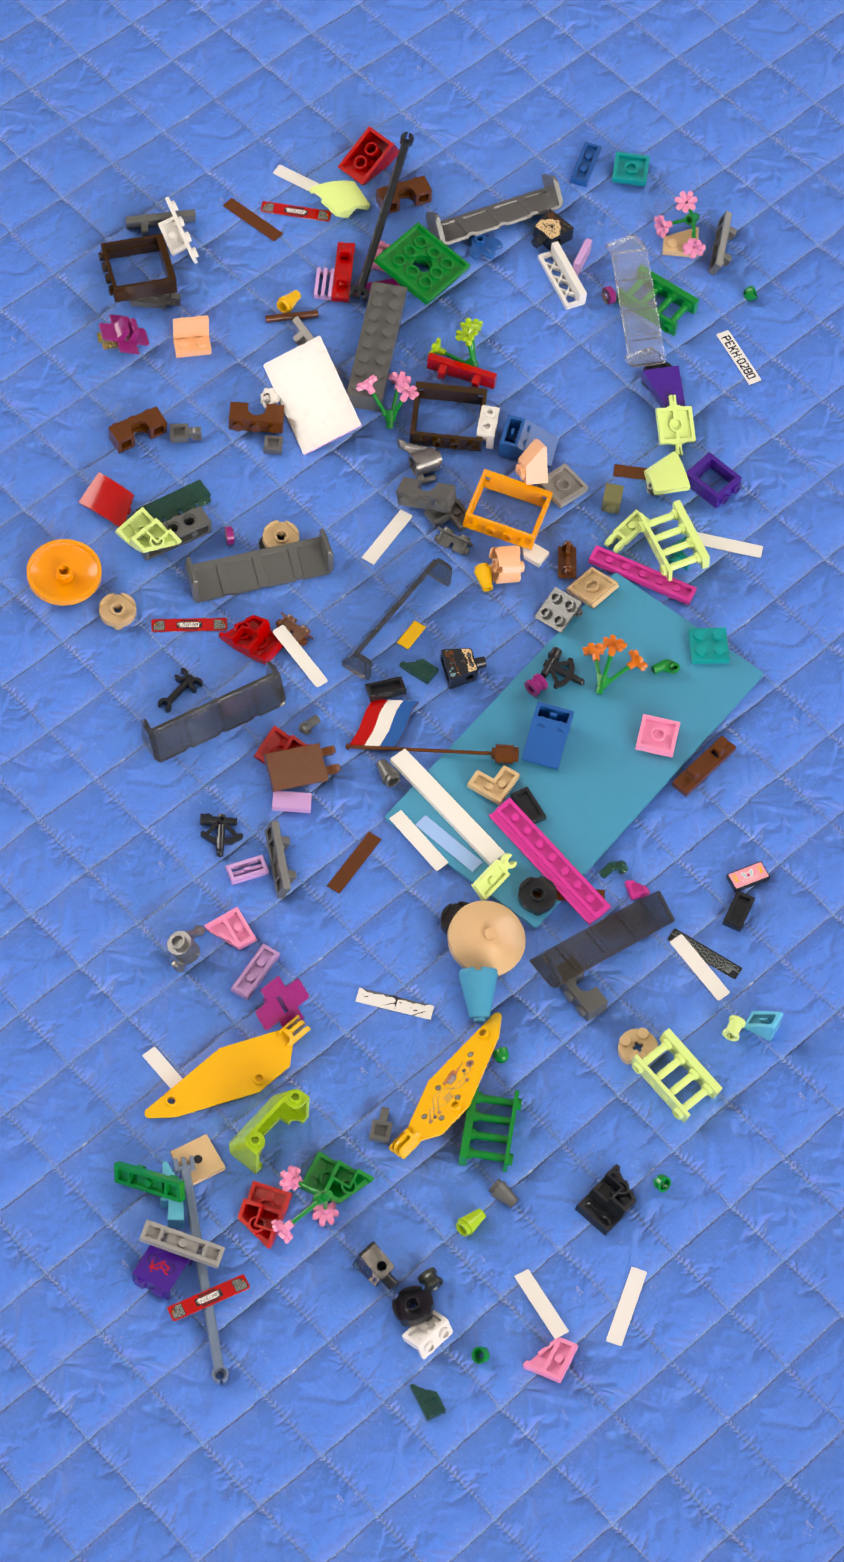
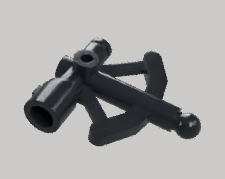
(552, 666)
(221, 823)

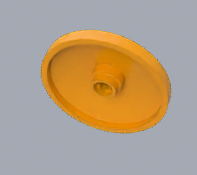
(64, 572)

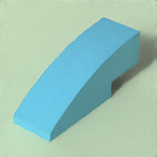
(175, 1209)

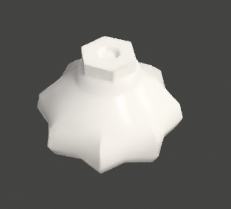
(269, 396)

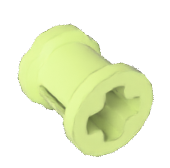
(734, 1027)

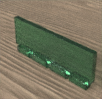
(179, 500)

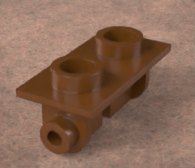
(567, 561)
(299, 633)

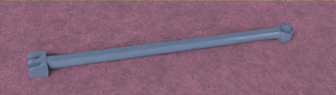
(217, 1359)

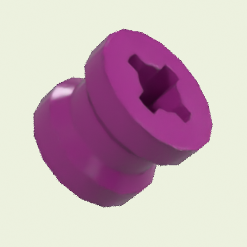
(536, 684)

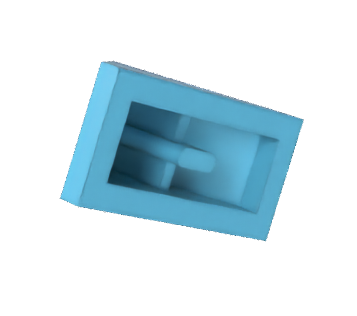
(764, 1023)

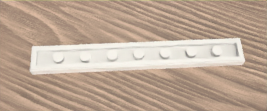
(447, 807)

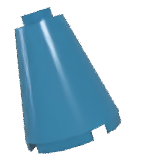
(478, 991)

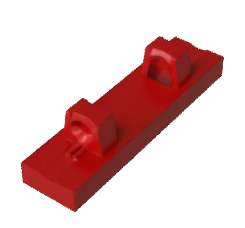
(343, 272)
(475, 375)

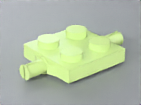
(675, 425)

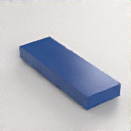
(585, 164)

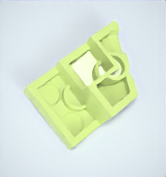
(341, 197)
(667, 475)
(146, 533)

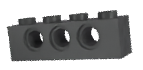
(179, 524)

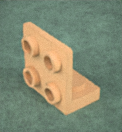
(191, 336)

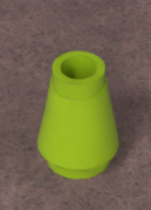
(468, 1224)

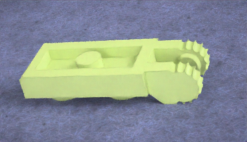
(625, 532)

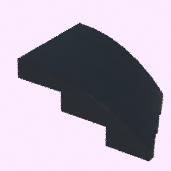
(607, 1201)

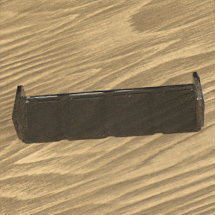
(362, 665)
(215, 716)
(603, 939)

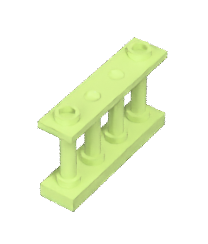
(685, 527)
(682, 1057)

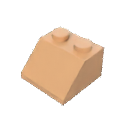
(533, 464)

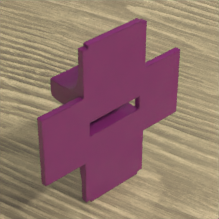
(122, 328)
(281, 997)

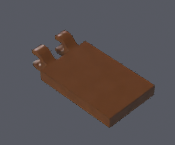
(299, 766)

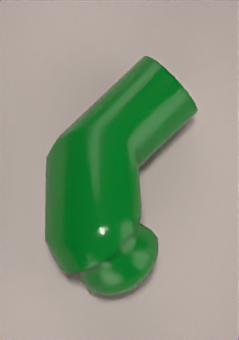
(665, 665)

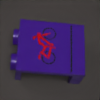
(159, 1271)

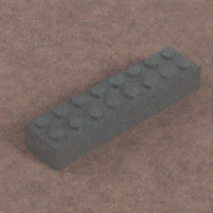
(377, 343)

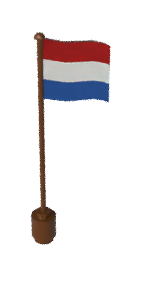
(386, 723)

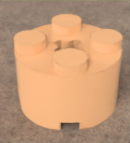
(506, 564)

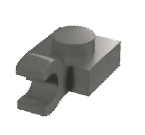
(181, 433)
(380, 1128)

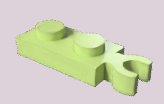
(493, 877)

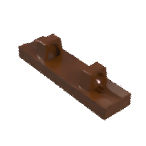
(703, 766)

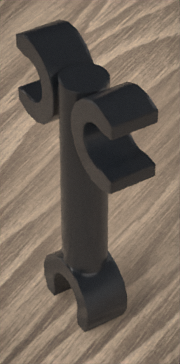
(186, 680)

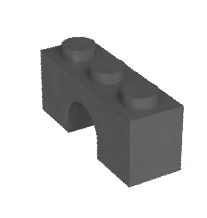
(438, 499)
(587, 1003)

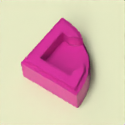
(636, 890)

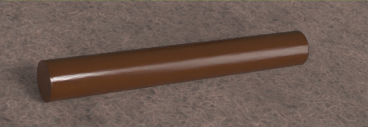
(290, 316)

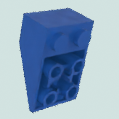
(520, 434)
(548, 735)

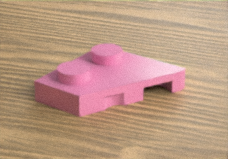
(232, 929)

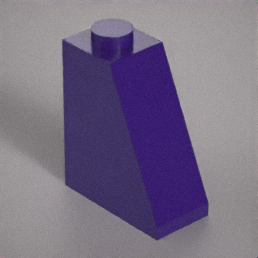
(663, 383)

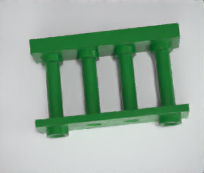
(672, 294)
(471, 1134)

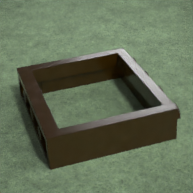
(134, 247)
(446, 393)

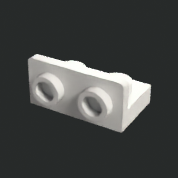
(488, 424)
(428, 1335)

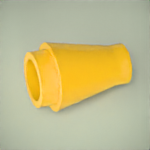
(288, 301)
(484, 576)

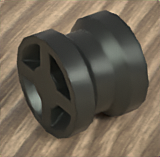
(430, 1279)

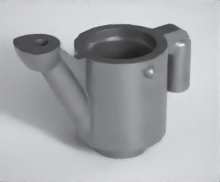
(421, 460)
(184, 948)

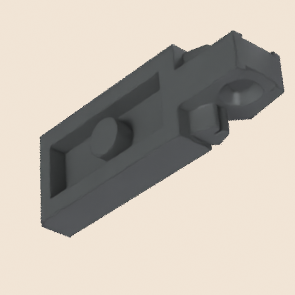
(158, 301)

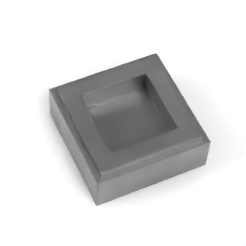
(273, 444)

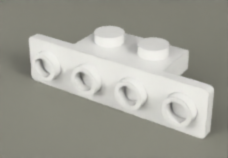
(174, 234)

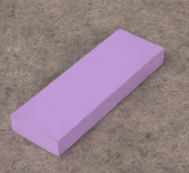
(255, 972)

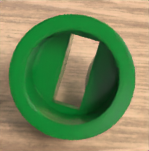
(750, 293)
(501, 1054)
(666, 1182)
(476, 1352)

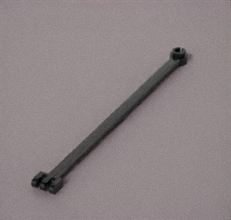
(361, 286)

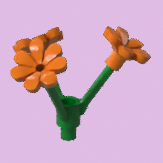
(613, 645)

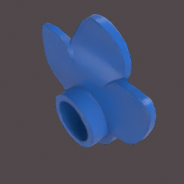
(484, 246)

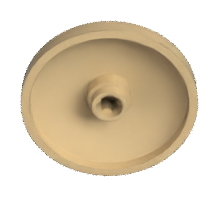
(486, 937)

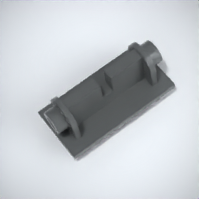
(460, 542)

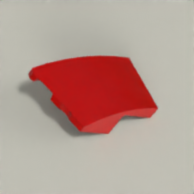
(108, 499)
(253, 639)
(277, 741)
(262, 1207)

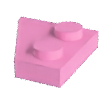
(553, 1360)

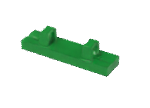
(149, 1181)

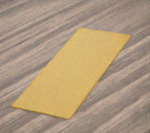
(411, 634)

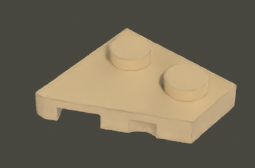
(674, 243)

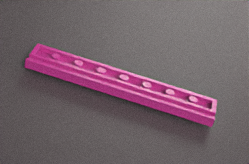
(549, 861)

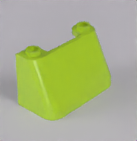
(250, 1140)

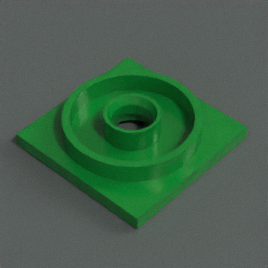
(422, 247)

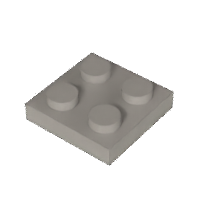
(565, 485)

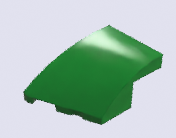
(335, 1176)

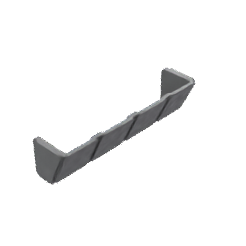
(497, 214)
(260, 568)

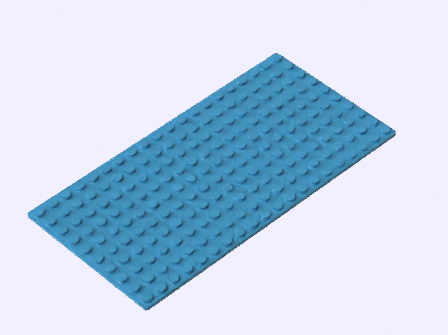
(601, 774)

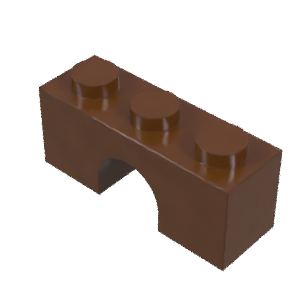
(415, 189)
(242, 420)
(149, 421)

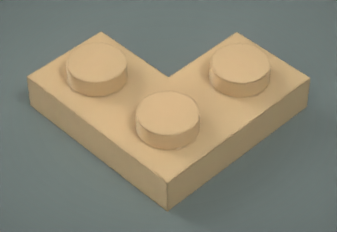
(496, 788)

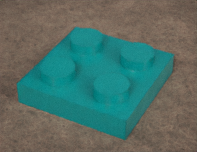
(630, 169)
(708, 645)

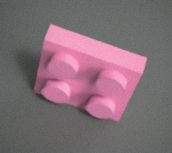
(657, 735)

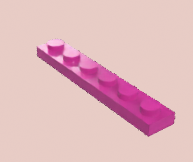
(642, 575)

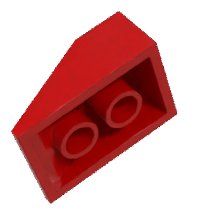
(368, 156)

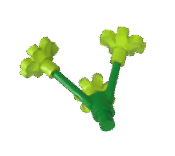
(469, 331)

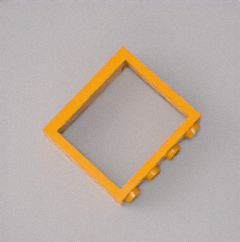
(514, 489)

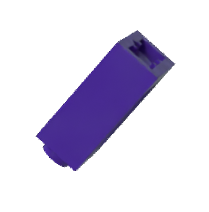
(706, 492)

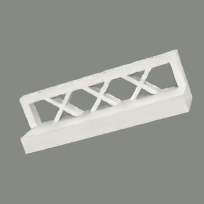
(567, 272)

